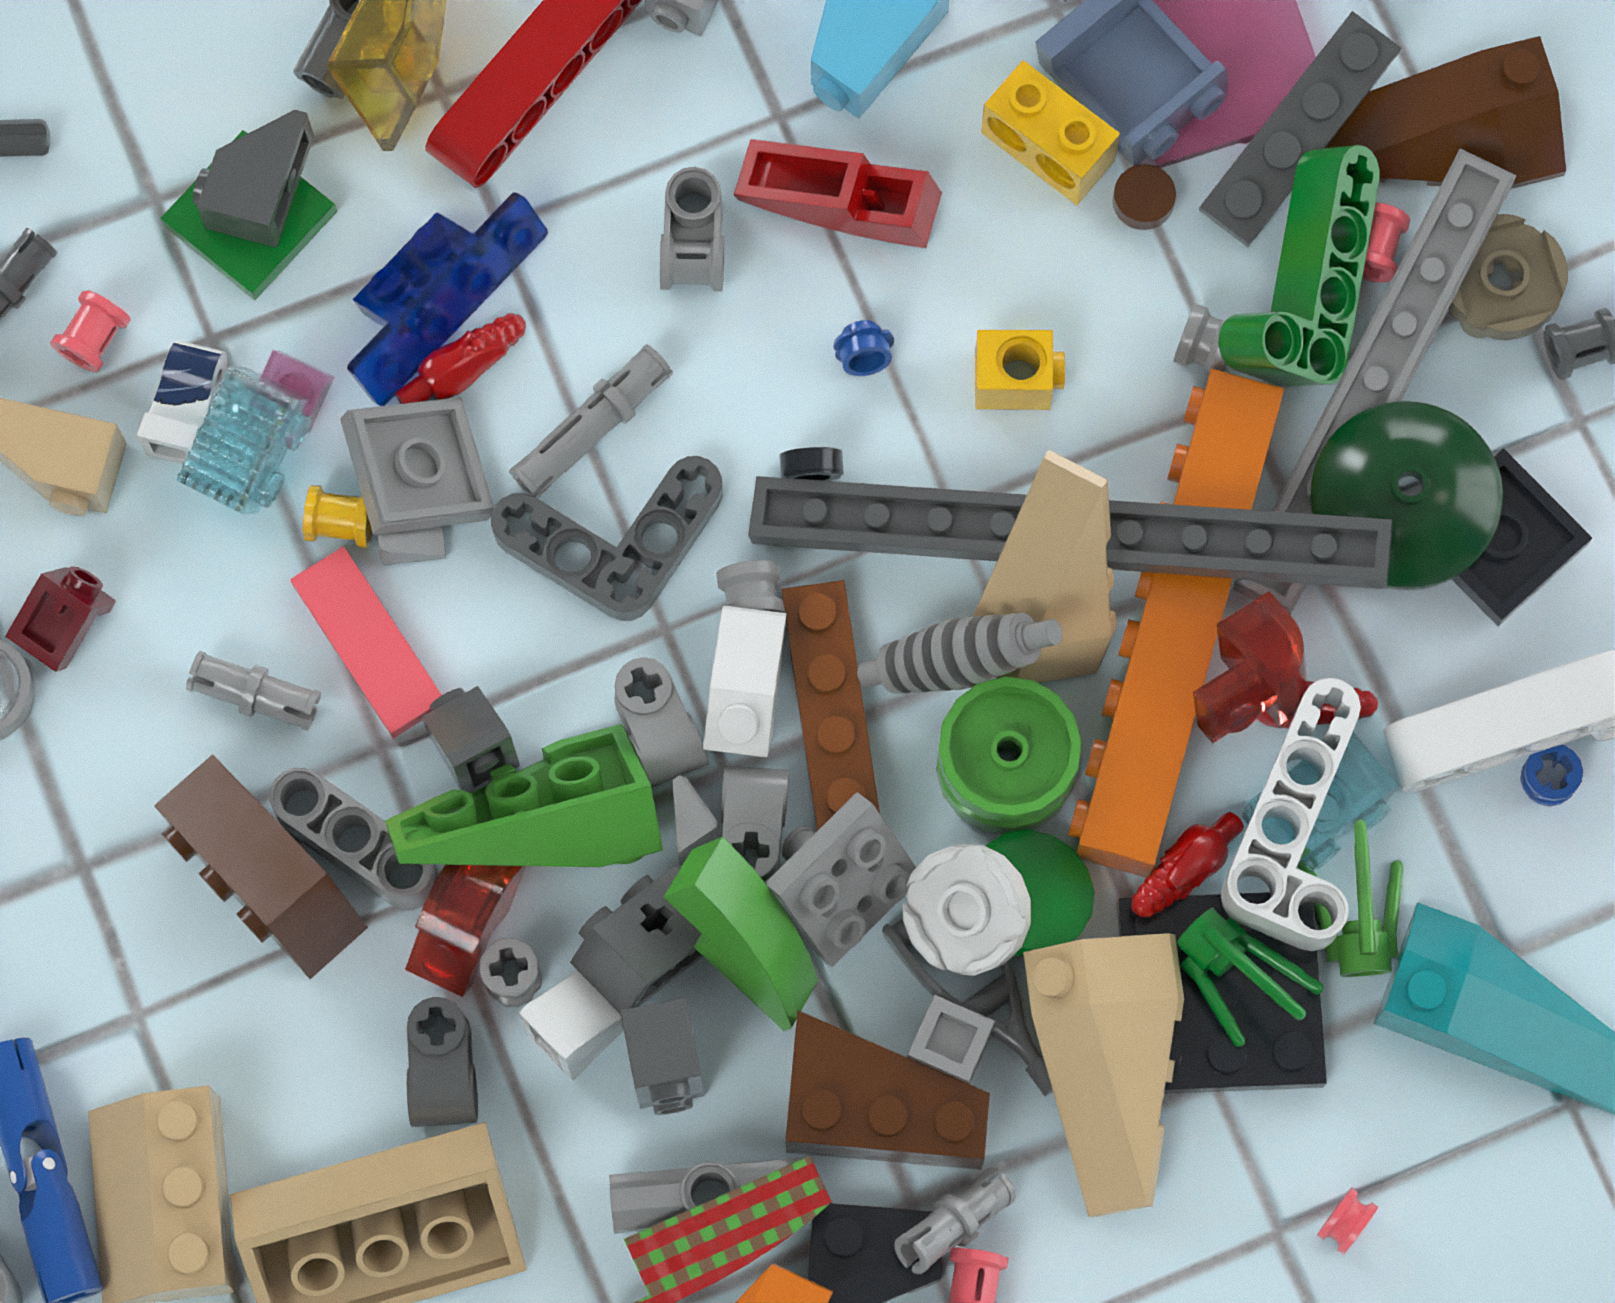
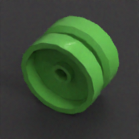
(1014, 717)

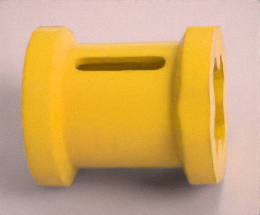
(335, 517)

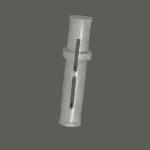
(602, 411)

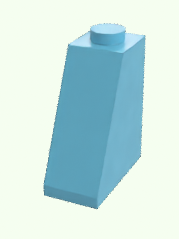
(866, 45)

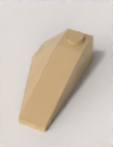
(1059, 569)

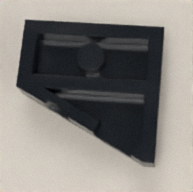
(857, 1254)

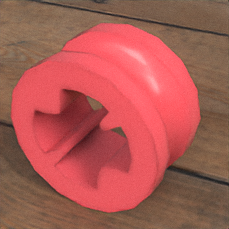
(1347, 1221)

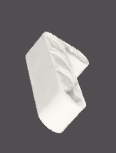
(1505, 723)
(1300, 808)

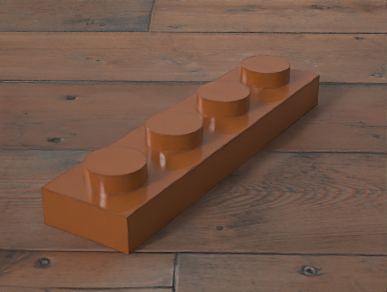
(828, 697)

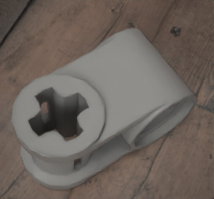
(692, 241)
(660, 730)
(755, 813)

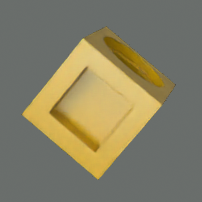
(1001, 392)

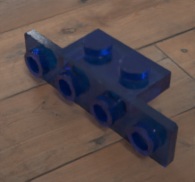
(435, 288)

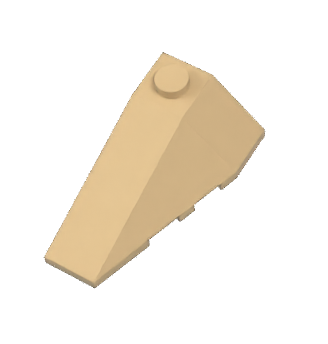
(1106, 1042)

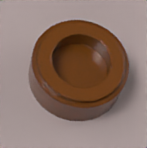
(1144, 197)

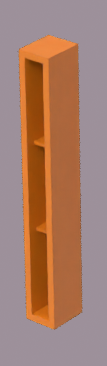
(1175, 636)

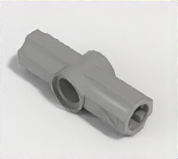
(654, 1196)

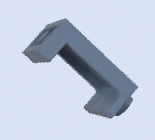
(1133, 72)

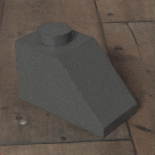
(255, 180)
(469, 737)

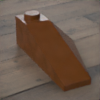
(1486, 103)

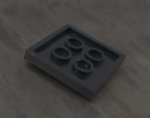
(1277, 1046)

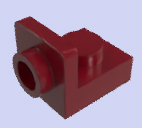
(59, 615)

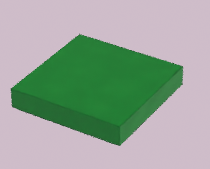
(242, 261)

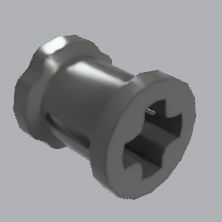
(1580, 343)

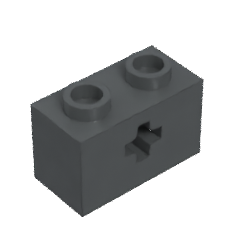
(638, 945)
(662, 1056)

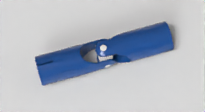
(47, 1199)

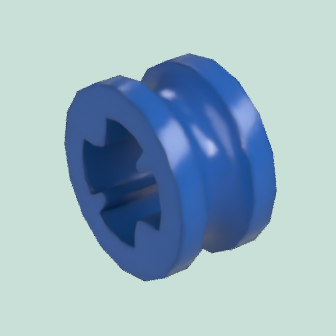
(1544, 794)

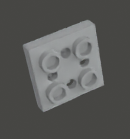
(841, 878)

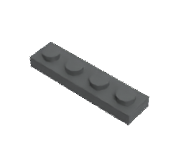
(1301, 122)

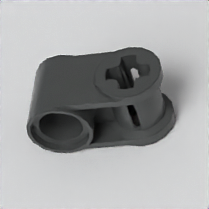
(443, 1076)

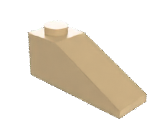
(61, 455)

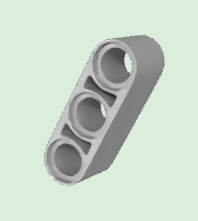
(327, 822)

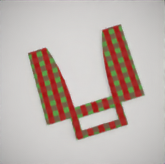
(726, 1232)

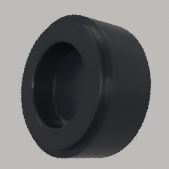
(812, 463)

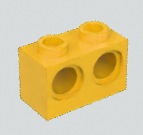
(1049, 132)

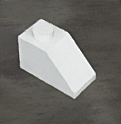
(745, 681)
(572, 1023)

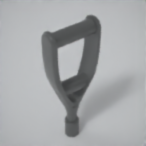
(984, 1002)

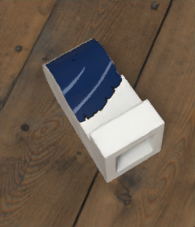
(181, 400)

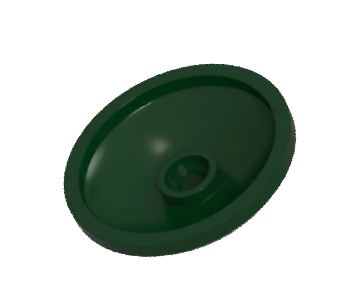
(1460, 498)

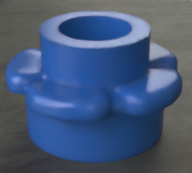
(864, 348)

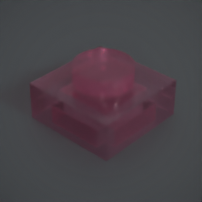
(300, 378)

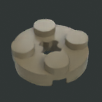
(1533, 298)

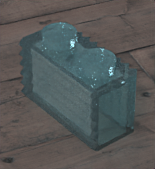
(245, 441)

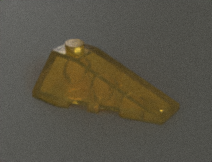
(388, 61)

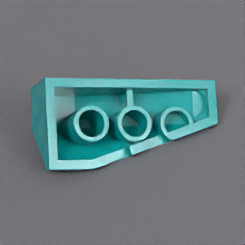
(1490, 1006)

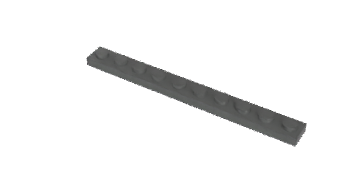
(1141, 539)

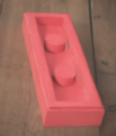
(367, 641)

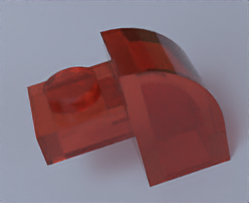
(1264, 671)
(458, 922)

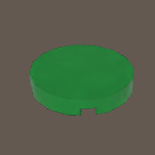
(1056, 885)

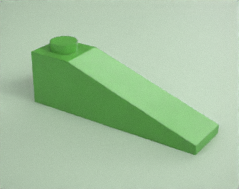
(569, 810)

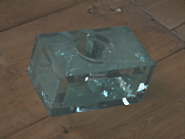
(1360, 791)

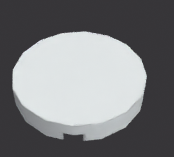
(967, 909)

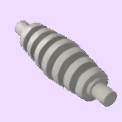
(959, 653)

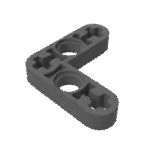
(606, 560)

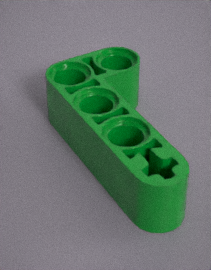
(1317, 276)

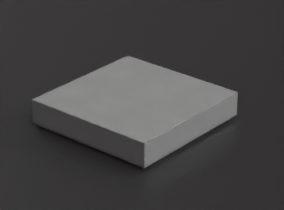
(417, 465)

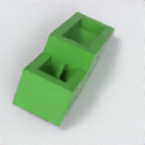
(744, 930)

